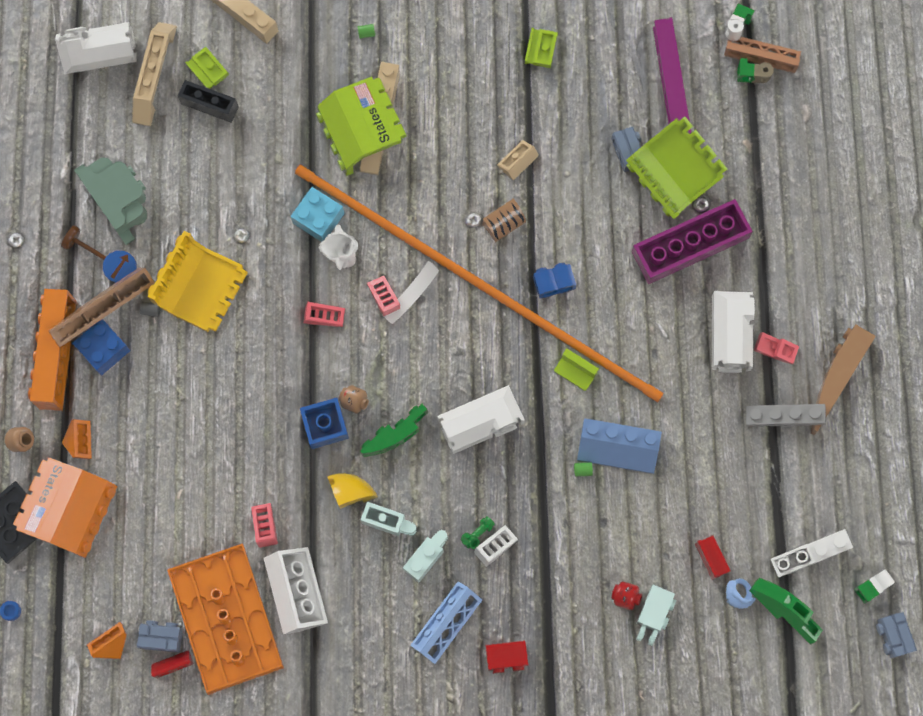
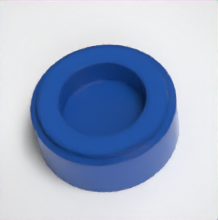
(10, 610)

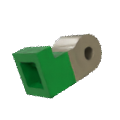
(753, 72)

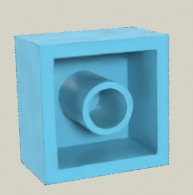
(317, 214)

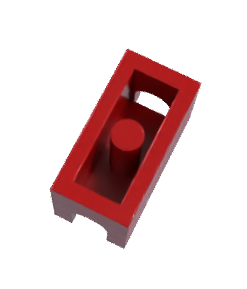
(506, 656)

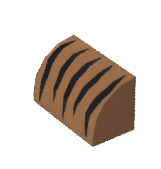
(504, 220)

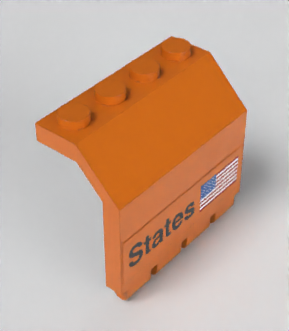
(65, 506)

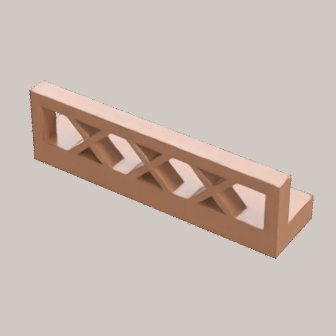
(759, 56)

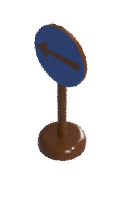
(115, 265)

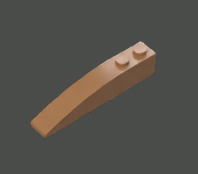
(101, 306)
(843, 366)

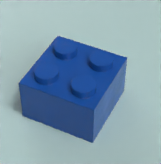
(101, 346)
(324, 423)

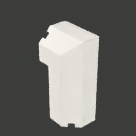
(96, 48)
(731, 331)
(480, 419)

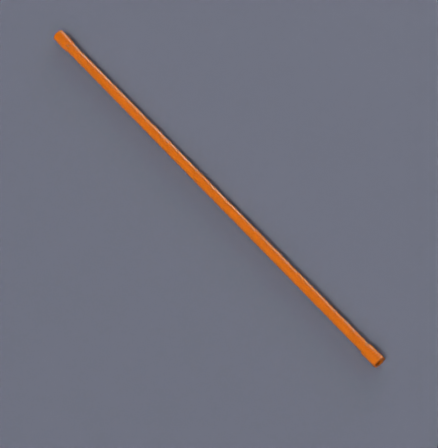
(647, 389)

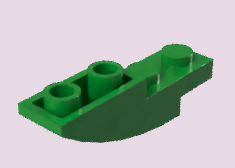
(388, 439)
(786, 605)

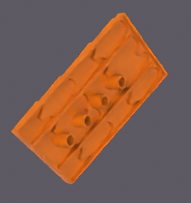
(225, 619)

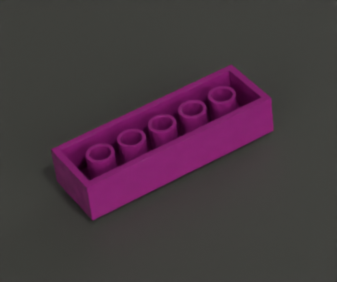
(691, 241)

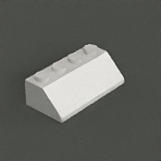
(295, 590)

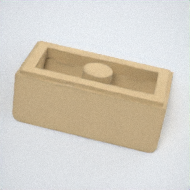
(518, 159)

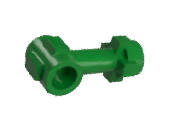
(471, 540)

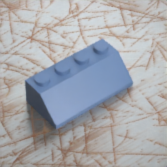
(619, 446)

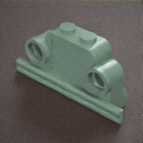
(116, 194)

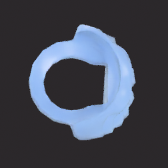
(734, 598)

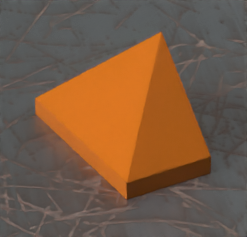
(78, 439)
(109, 644)

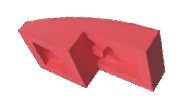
(775, 348)

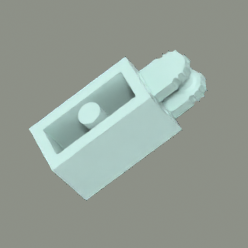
(387, 520)
(426, 556)
(655, 611)

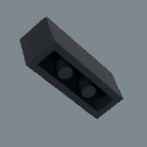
(208, 101)

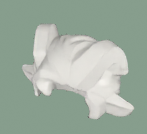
(339, 248)

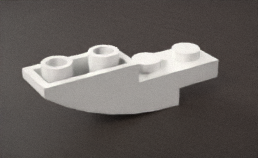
(811, 553)

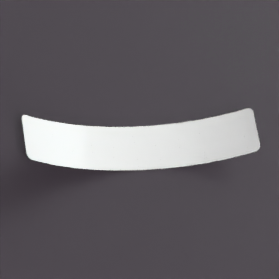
(414, 291)

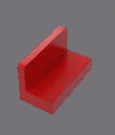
(712, 557)

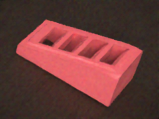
(392, 307)
(325, 308)
(266, 537)

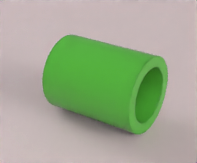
(366, 31)
(583, 469)

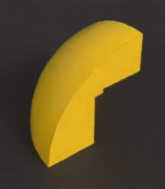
(350, 489)

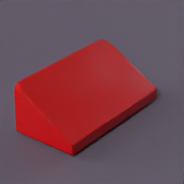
(171, 664)

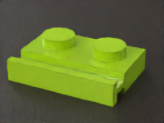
(541, 47)
(207, 68)

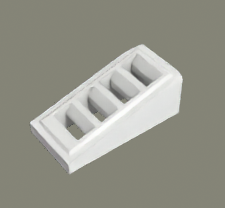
(482, 555)

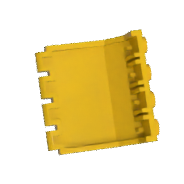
(196, 284)

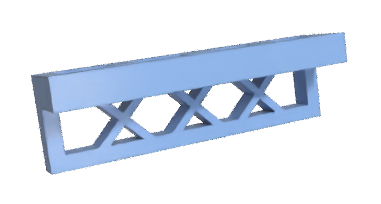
(444, 619)

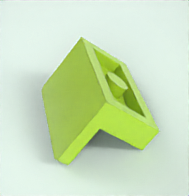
(576, 370)

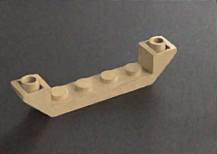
(150, 72)

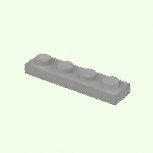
(786, 415)

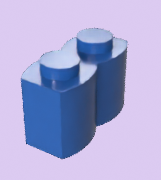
(554, 280)

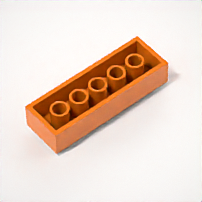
(51, 360)

